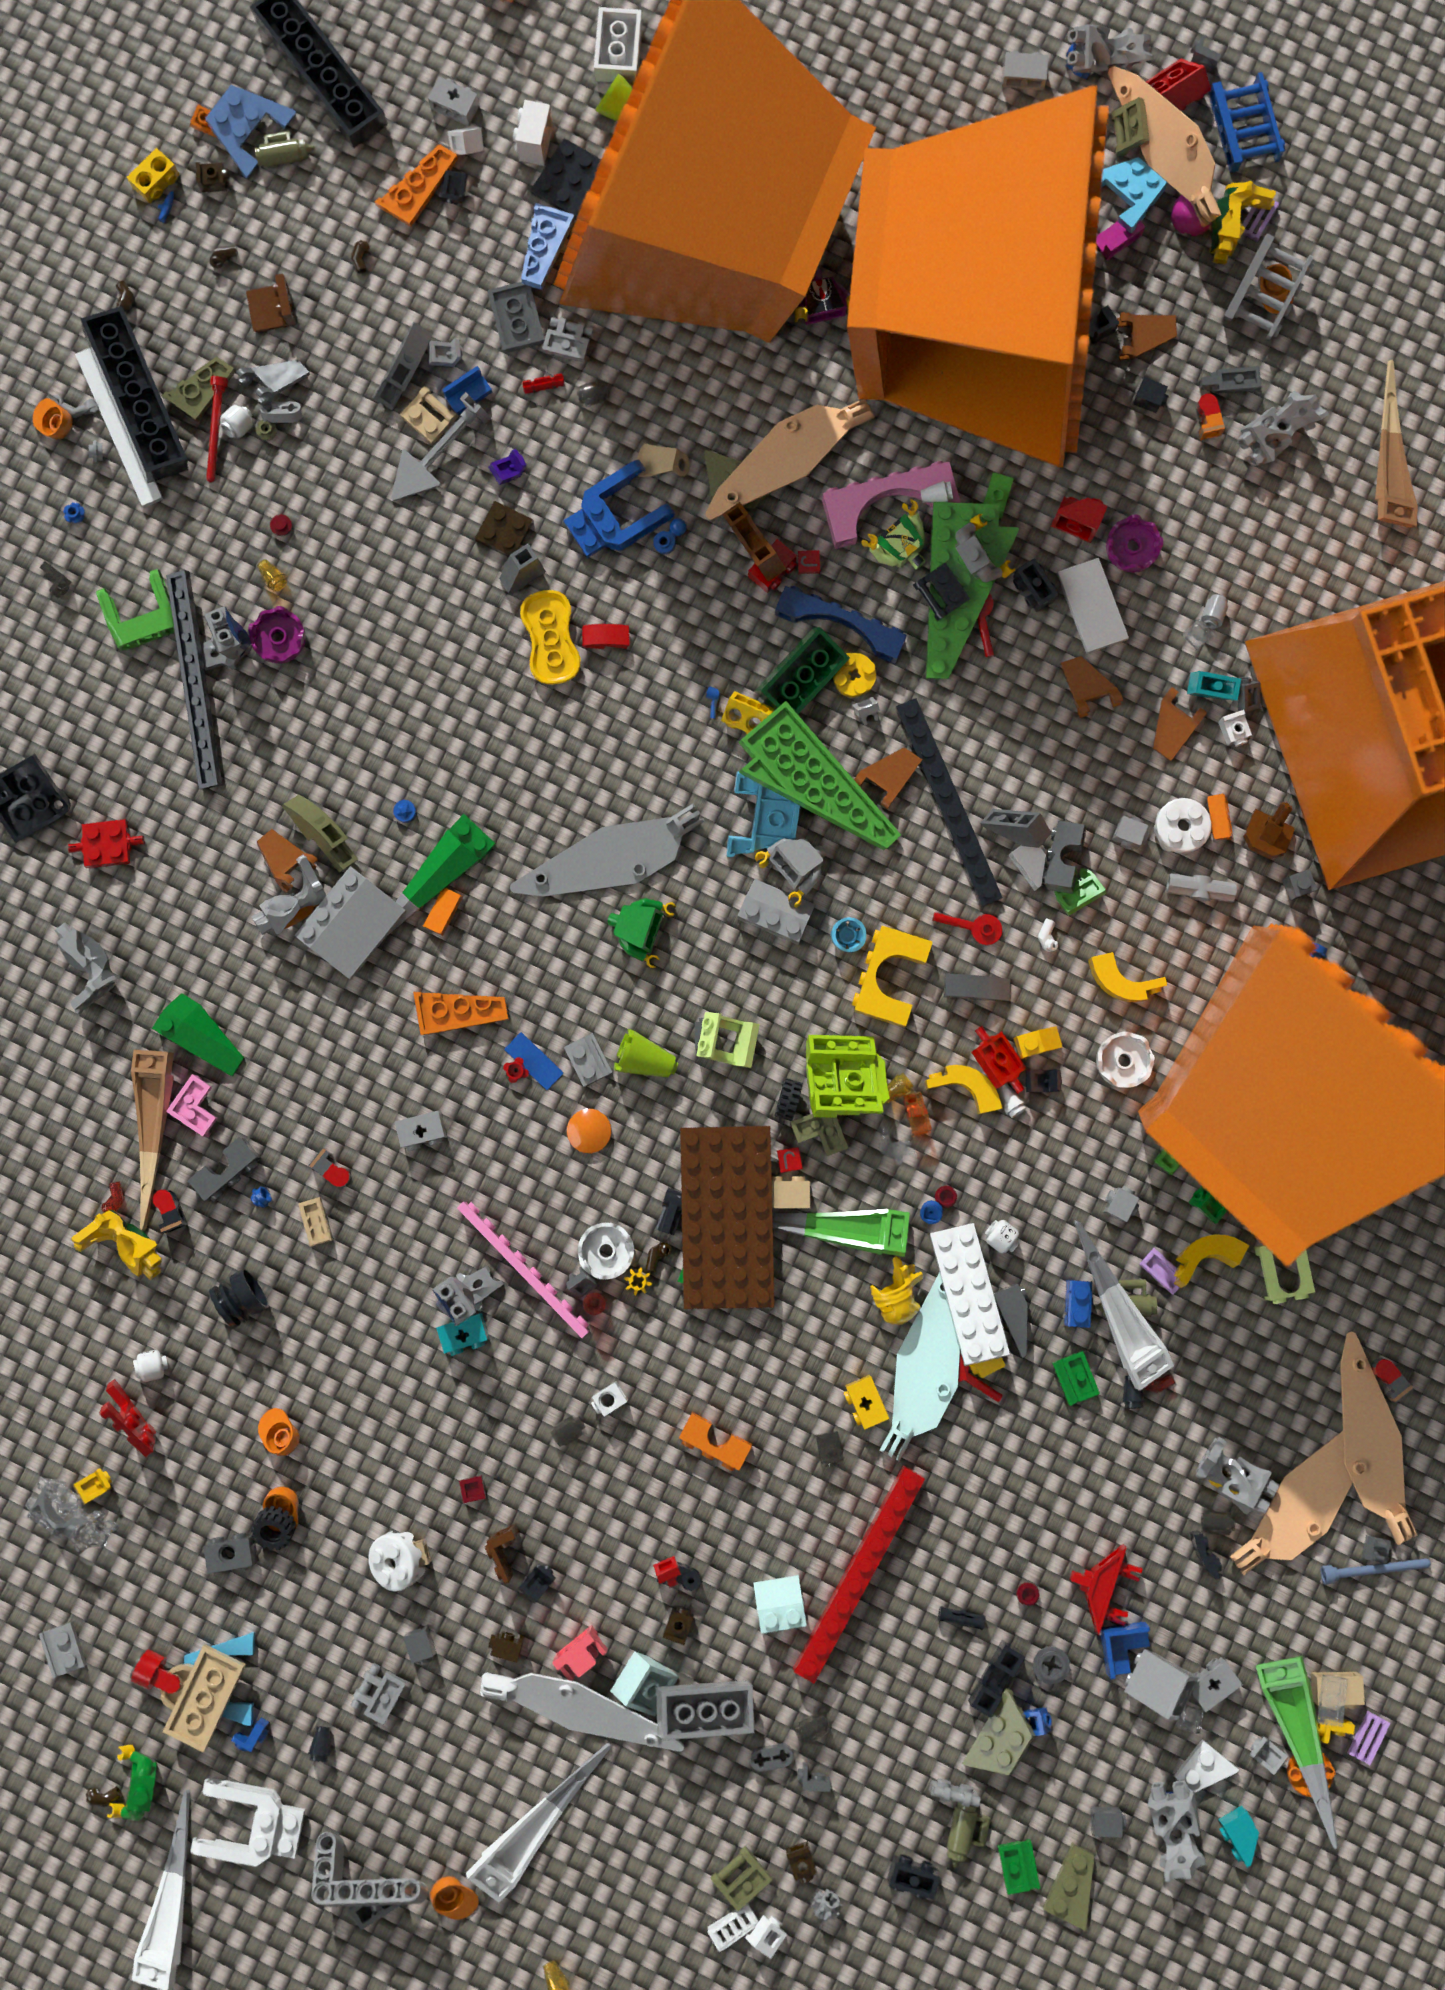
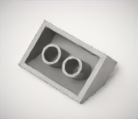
(771, 912)

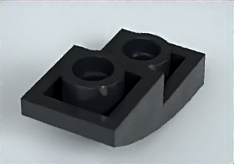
(1208, 1560)

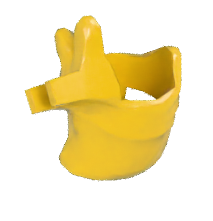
(897, 1300)

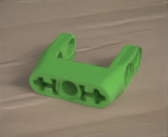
(144, 627)

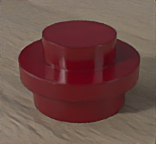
(280, 525)
(946, 1196)
(1027, 1593)

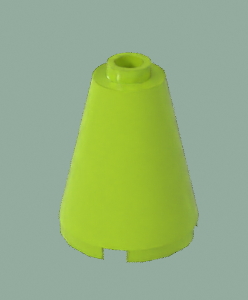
(615, 98)
(644, 1057)

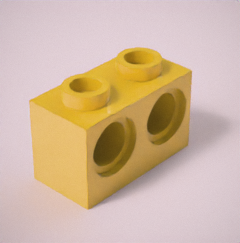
(149, 172)
(748, 708)

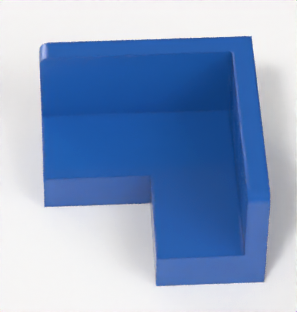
(1117, 1641)

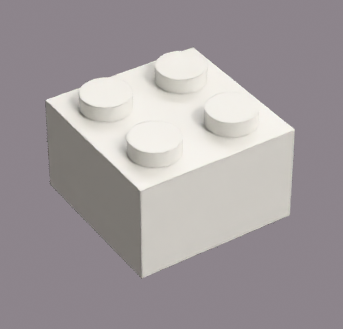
(533, 132)

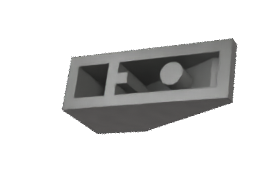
(1018, 826)
(1013, 1311)

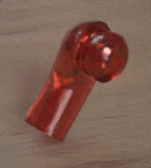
(116, 1198)
(1161, 1384)

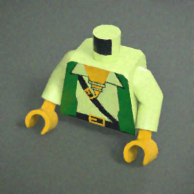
(900, 541)

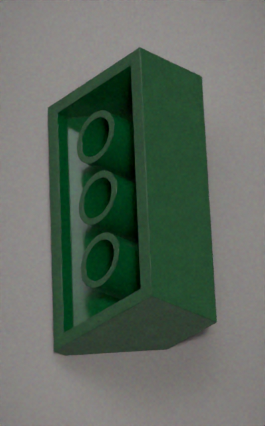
(803, 671)

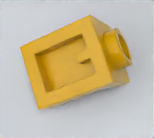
(1324, 1730)

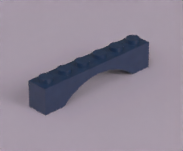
(798, 607)

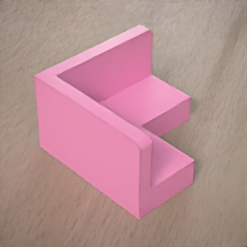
(187, 1106)

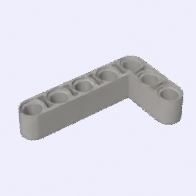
(359, 1888)

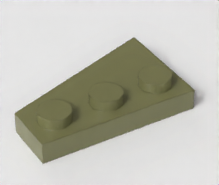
(195, 393)
(1072, 1888)

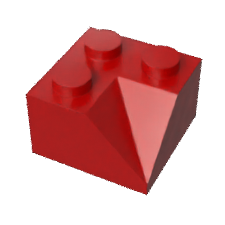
(1079, 517)

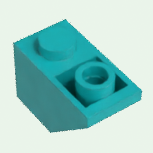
(1242, 1833)

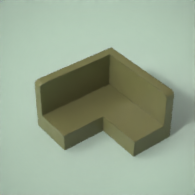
(826, 1128)

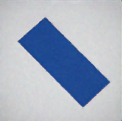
(537, 1063)

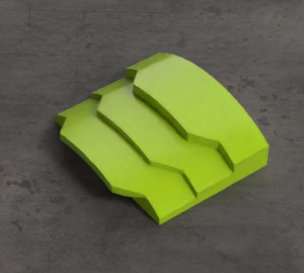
(845, 1076)

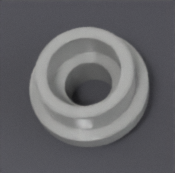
(96, 451)

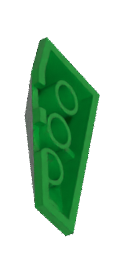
(194, 1030)

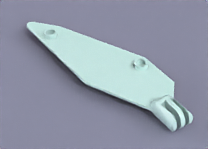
(924, 1371)

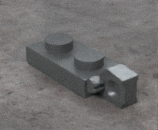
(1232, 380)

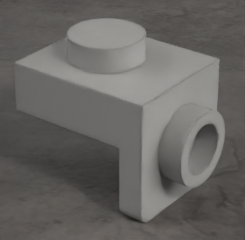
(444, 353)
(1268, 1755)

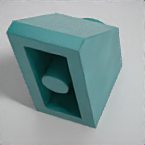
(1213, 686)

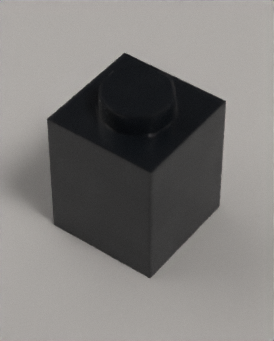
(1151, 395)

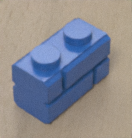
(1078, 1303)

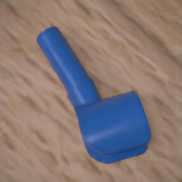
(713, 694)

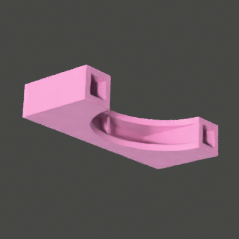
(847, 504)

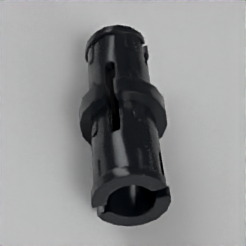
(961, 1618)

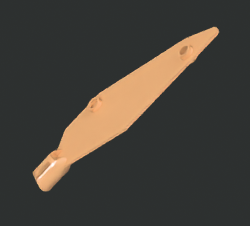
(1174, 145)
(788, 453)
(1372, 1442)
(1300, 1508)

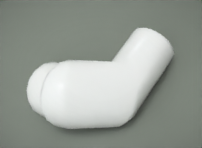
(1045, 937)

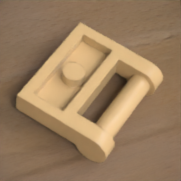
(423, 420)

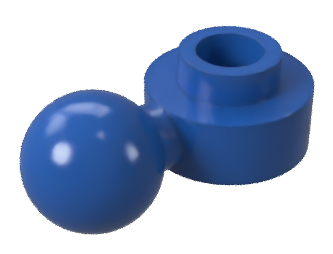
(677, 528)

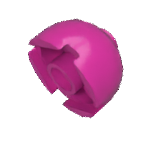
(1185, 218)

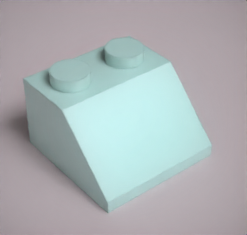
(779, 1604)
(639, 1681)

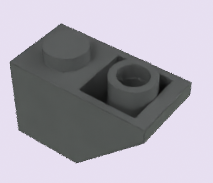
(521, 569)

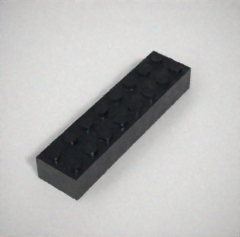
(320, 68)
(134, 394)

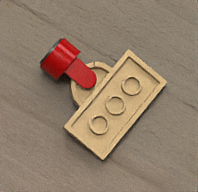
(193, 1692)

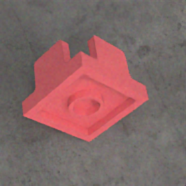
(579, 1654)

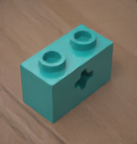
(474, 1326)

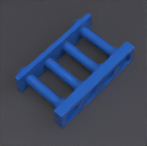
(1229, 136)

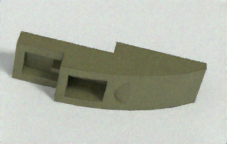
(322, 829)

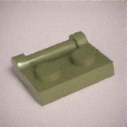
(1134, 123)
(745, 1885)

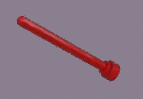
(218, 385)

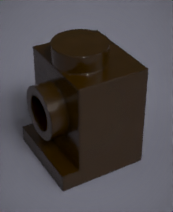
(212, 177)
(678, 1635)
(506, 1646)
(798, 1854)

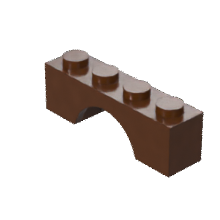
(754, 541)

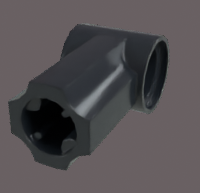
(671, 1212)

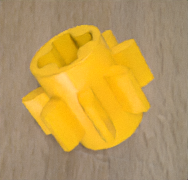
(637, 1287)

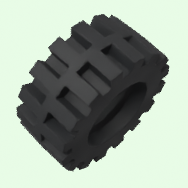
(788, 1099)
(272, 1538)

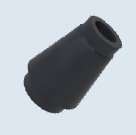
(1132, 1397)
(320, 1746)

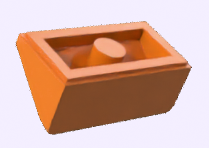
(1220, 817)
(443, 911)

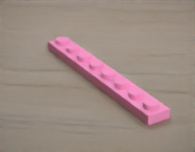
(531, 1275)

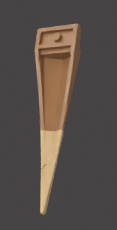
(1394, 487)
(152, 1094)

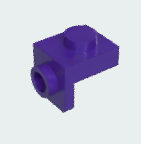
(508, 467)

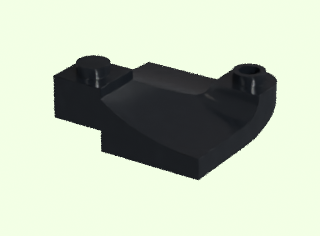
(29, 798)

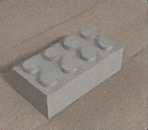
(704, 1710)

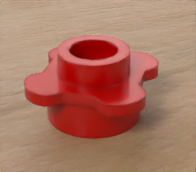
(514, 1076)

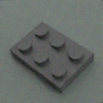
(516, 316)

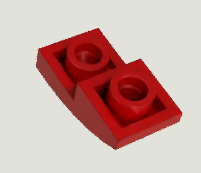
(603, 635)

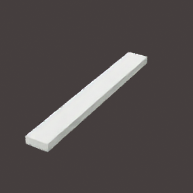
(147, 492)

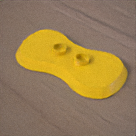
(553, 654)

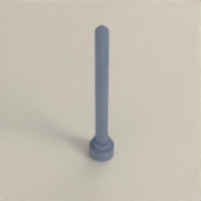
(1331, 1574)

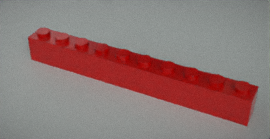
(858, 1574)

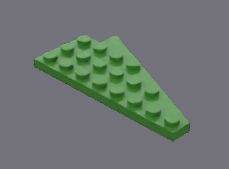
(950, 633)
(800, 768)

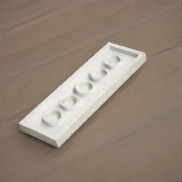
(969, 1294)

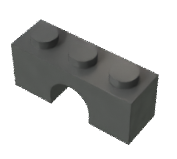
(1066, 838)
(241, 1158)

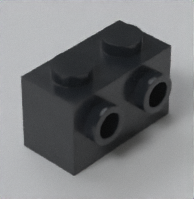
(1035, 585)
(913, 1877)

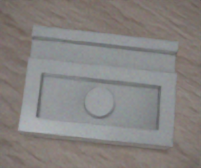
(588, 1060)
(62, 1649)

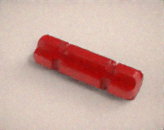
(543, 383)

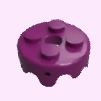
(1138, 530)
(273, 621)

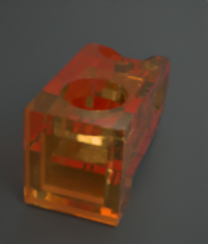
(917, 1114)

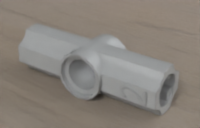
(1201, 888)

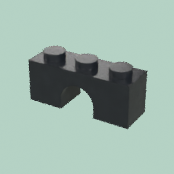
(989, 1688)

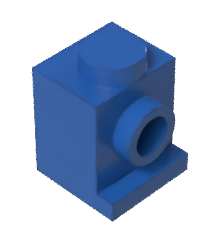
(1040, 1720)

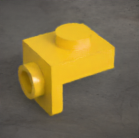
(93, 1486)

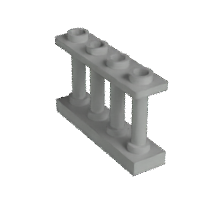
(1257, 269)

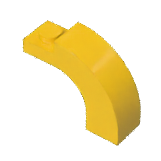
(1114, 984)
(980, 1087)
(1217, 1246)

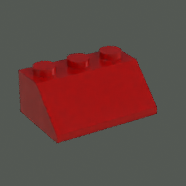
(1181, 83)

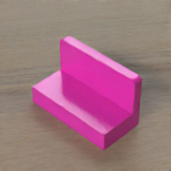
(1117, 238)

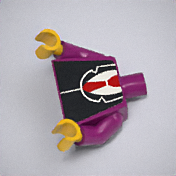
(823, 300)

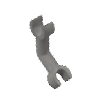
(88, 407)

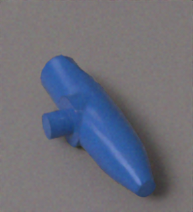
(166, 207)

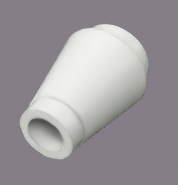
(937, 493)
(1011, 1101)

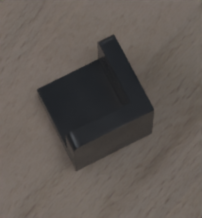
(1103, 325)

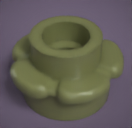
(266, 435)

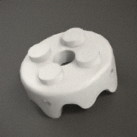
(1170, 835)
(1140, 1060)
(590, 1246)
(406, 1558)

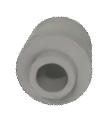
(1214, 611)

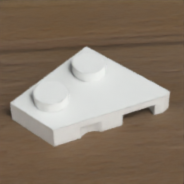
(1204, 1767)

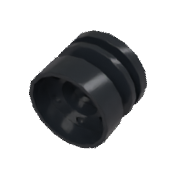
(235, 1300)

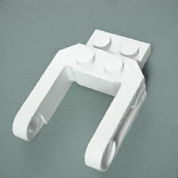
(274, 1827)

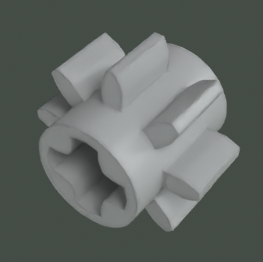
(826, 1905)

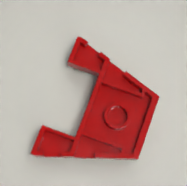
(130, 1420)

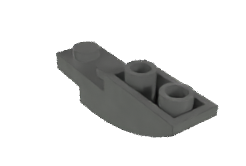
(403, 366)

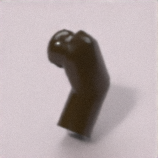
(655, 1253)

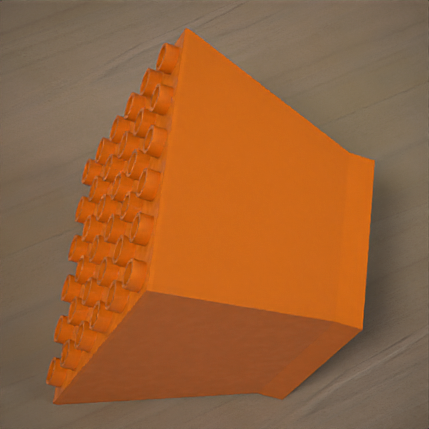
(714, 180)
(983, 269)
(1363, 730)
(1299, 1098)

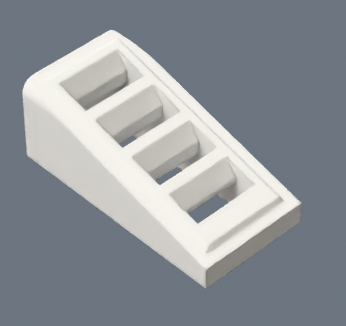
(737, 1934)

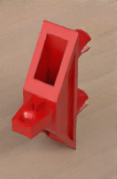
(1099, 1586)

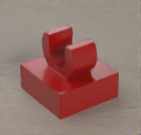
(667, 1571)

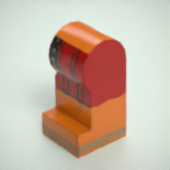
(1211, 417)

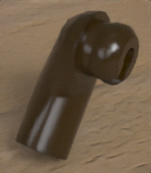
(221, 254)
(357, 255)
(126, 298)
(95, 1798)

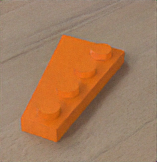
(414, 192)
(451, 1012)

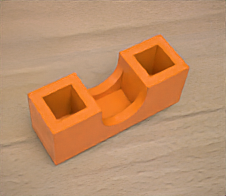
(696, 1435)

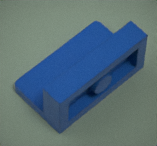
(471, 383)

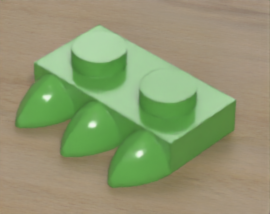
(1084, 892)

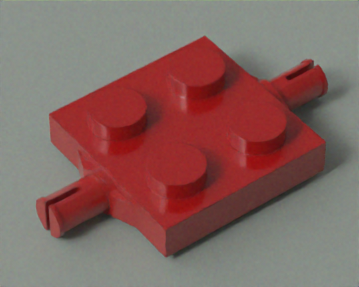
(106, 843)
(999, 1060)

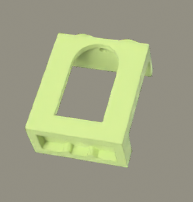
(744, 1042)
(1273, 1289)

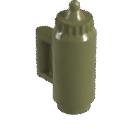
(282, 149)
(1144, 1302)
(962, 1832)

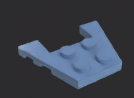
(238, 116)

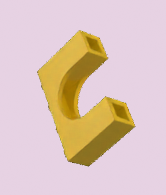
(888, 944)

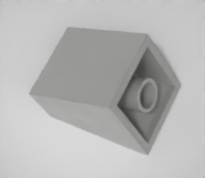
(1160, 1684)

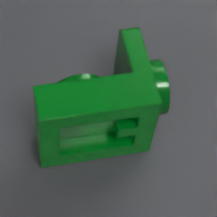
(1208, 1204)

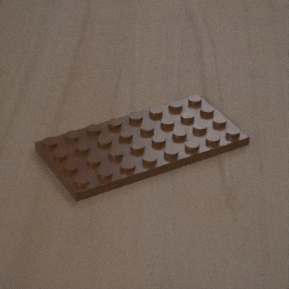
(727, 1217)

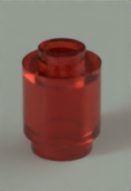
(587, 1303)

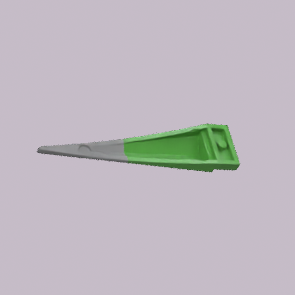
(868, 1231)
(1292, 1702)

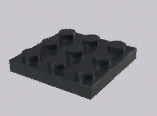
(566, 178)

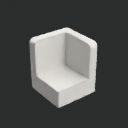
(465, 141)

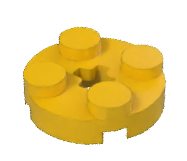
(860, 685)

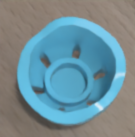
(848, 935)

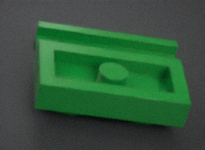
(1075, 1378)
(1018, 1867)

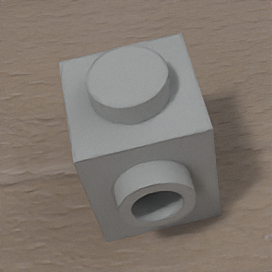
(1131, 833)
(1121, 1203)

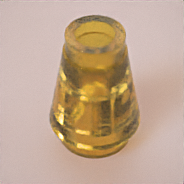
(272, 576)
(899, 1086)
(554, 1977)

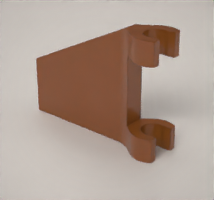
(1146, 332)
(1088, 685)
(1174, 726)
(890, 773)
(282, 857)

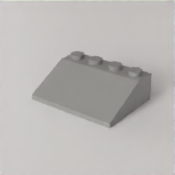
(350, 923)

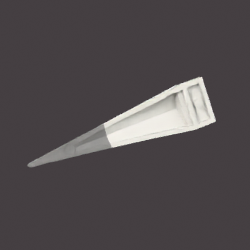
(1136, 1342)
(510, 1854)
(161, 1941)

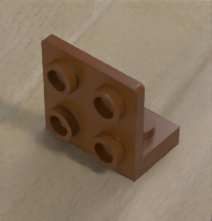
(271, 306)
(494, 1547)

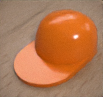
(1272, 289)
(52, 419)
(278, 1432)
(285, 1499)
(453, 1899)

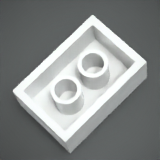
(617, 44)

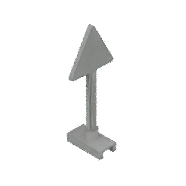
(413, 475)

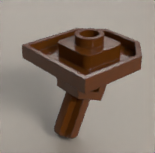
(1268, 833)

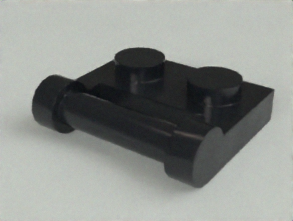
(947, 588)

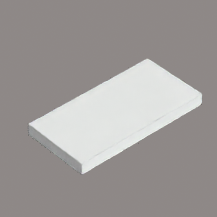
(1092, 605)

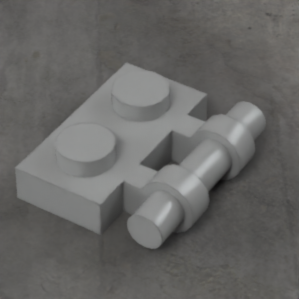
(567, 345)
(384, 1698)
(963, 1794)

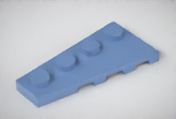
(546, 240)

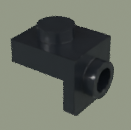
(454, 187)
(1043, 1081)
(537, 1582)

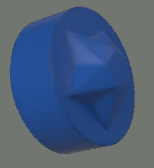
(404, 811)
(931, 1212)

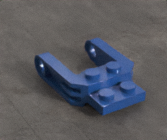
(596, 526)

